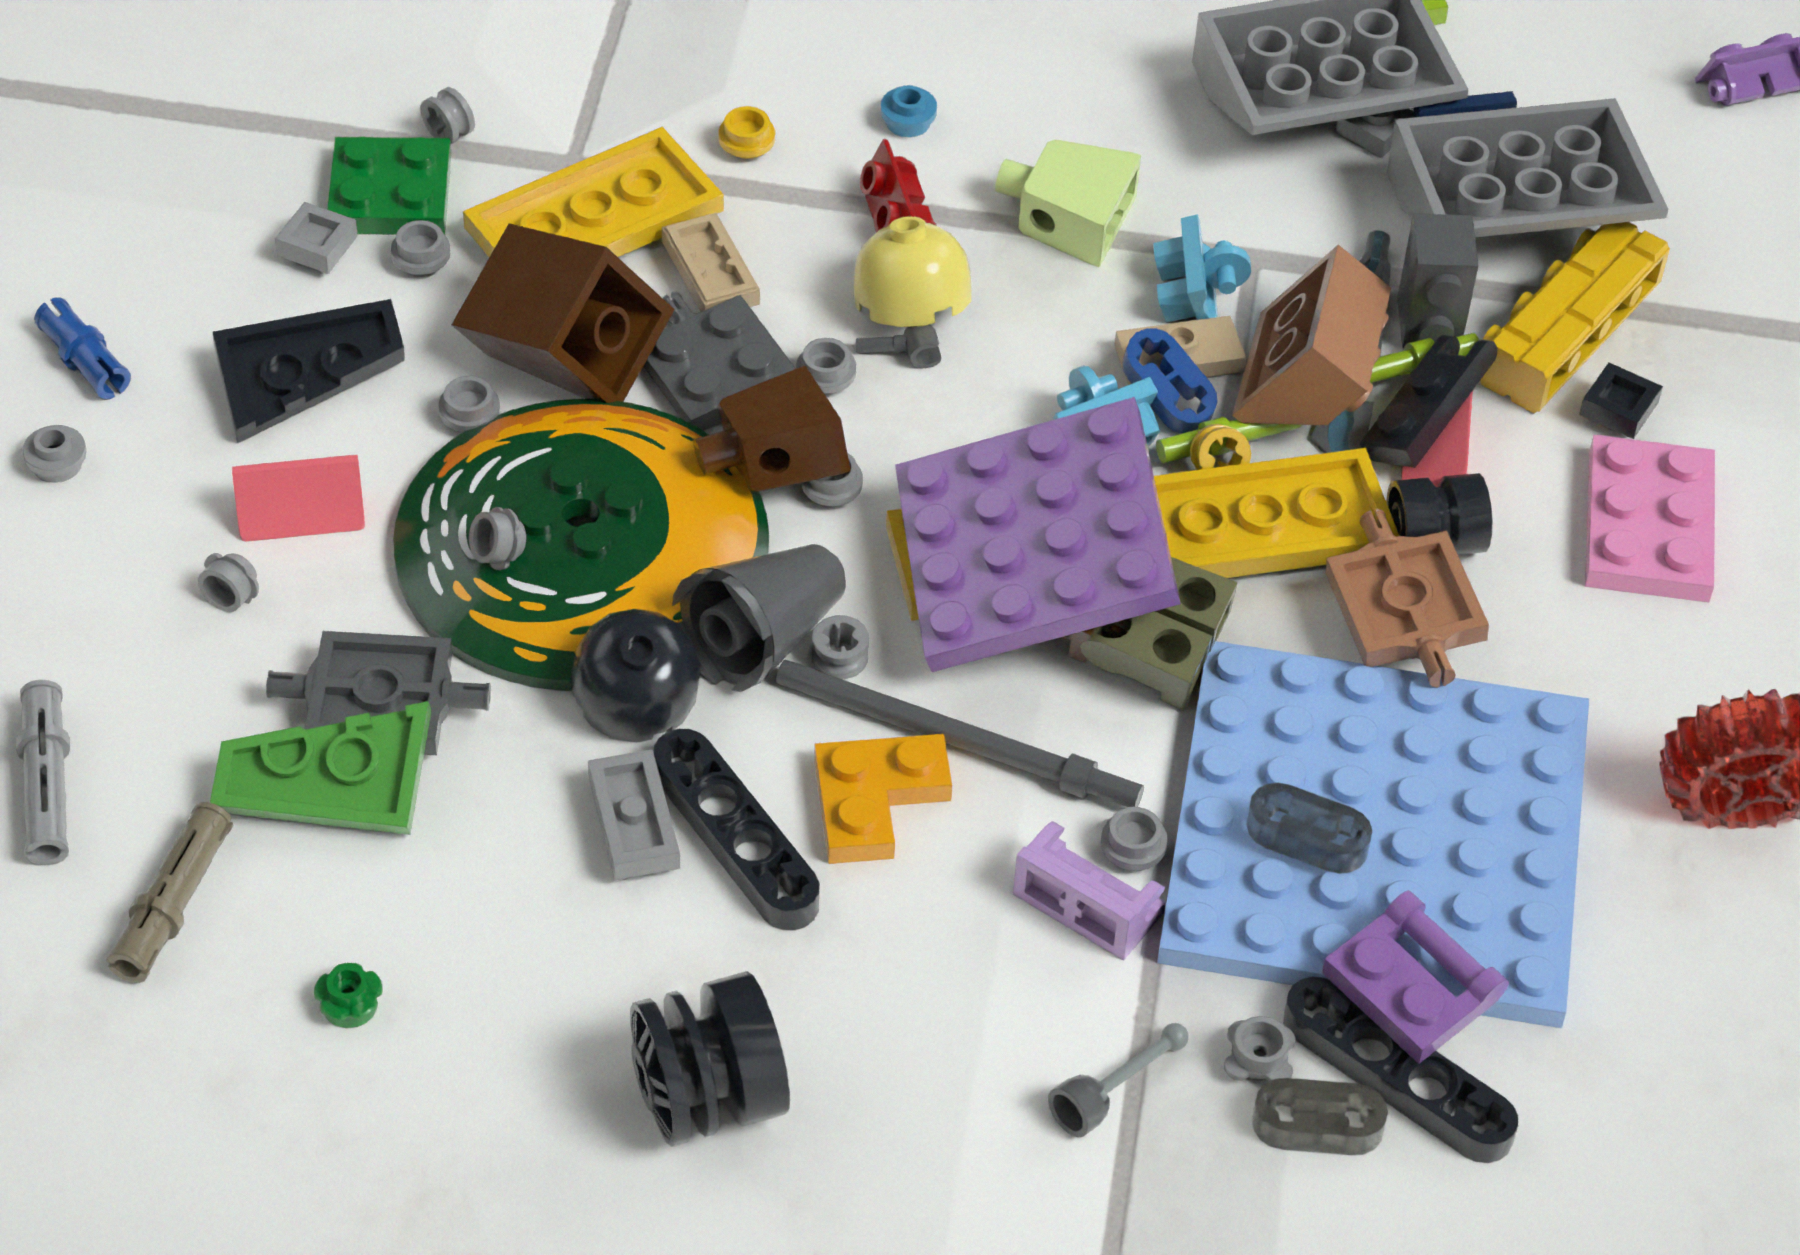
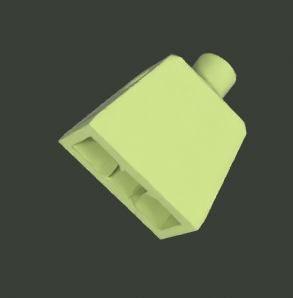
(1073, 196)

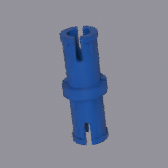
(82, 348)

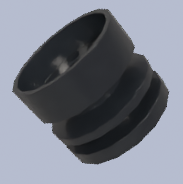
(724, 1055)

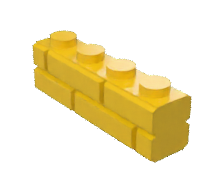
(1573, 312)

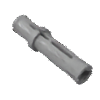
(42, 713)

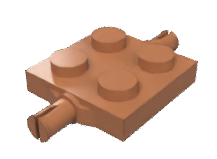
(1406, 598)

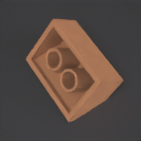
(1315, 346)

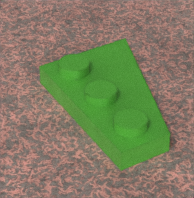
(331, 774)

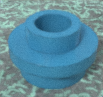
(908, 110)

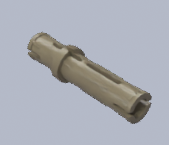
(159, 912)

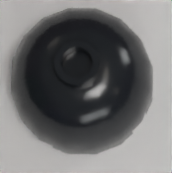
(635, 675)

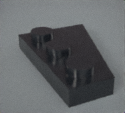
(303, 360)

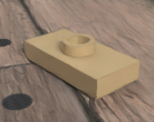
(709, 262)
(1208, 342)

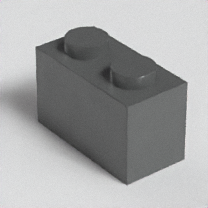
(1437, 277)

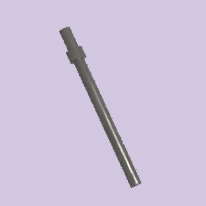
(1074, 774)

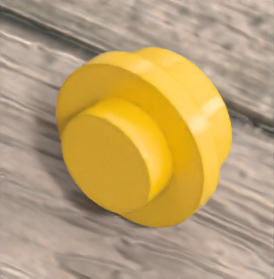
(746, 132)

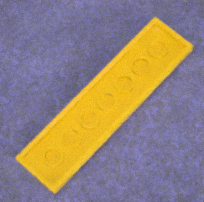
(1246, 515)

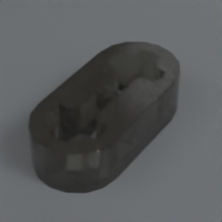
(1309, 828)
(1319, 1116)

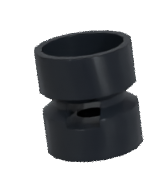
(1457, 506)

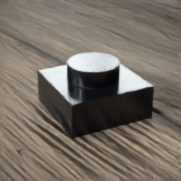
(1620, 400)

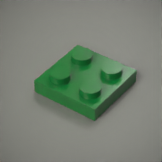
(390, 181)

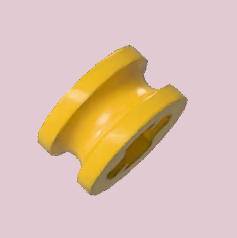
(1214, 433)

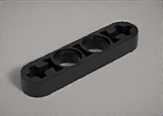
(742, 824)
(1392, 1075)

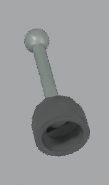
(1083, 1101)

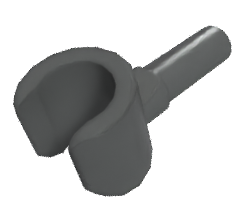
(918, 341)

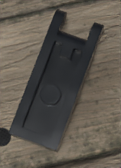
(1427, 401)

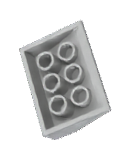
(1321, 61)
(1525, 168)

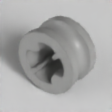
(447, 115)
(840, 630)

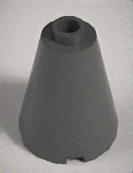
(757, 610)

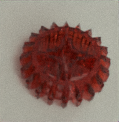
(1736, 762)

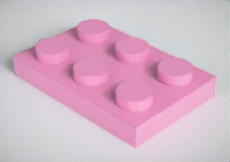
(1651, 518)

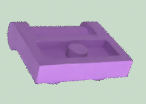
(1400, 991)

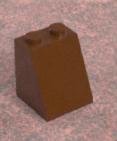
(564, 313)

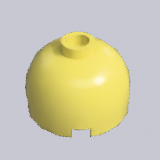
(911, 274)

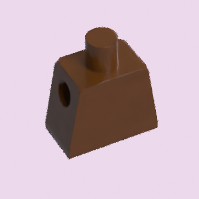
(777, 434)

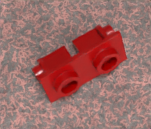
(892, 188)

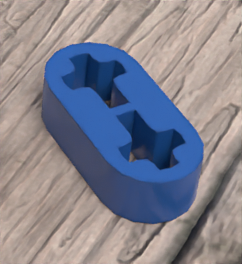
(1175, 377)

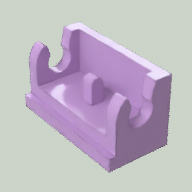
(1084, 894)

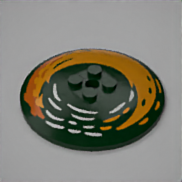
(547, 464)

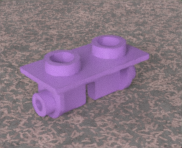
(1738, 70)

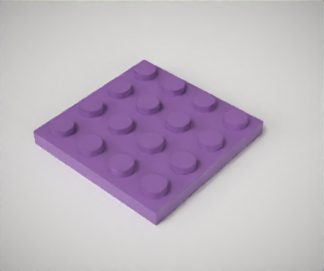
(1035, 535)

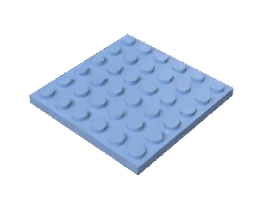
(1465, 804)

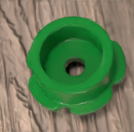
(352, 1008)

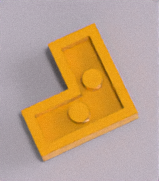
(867, 777)

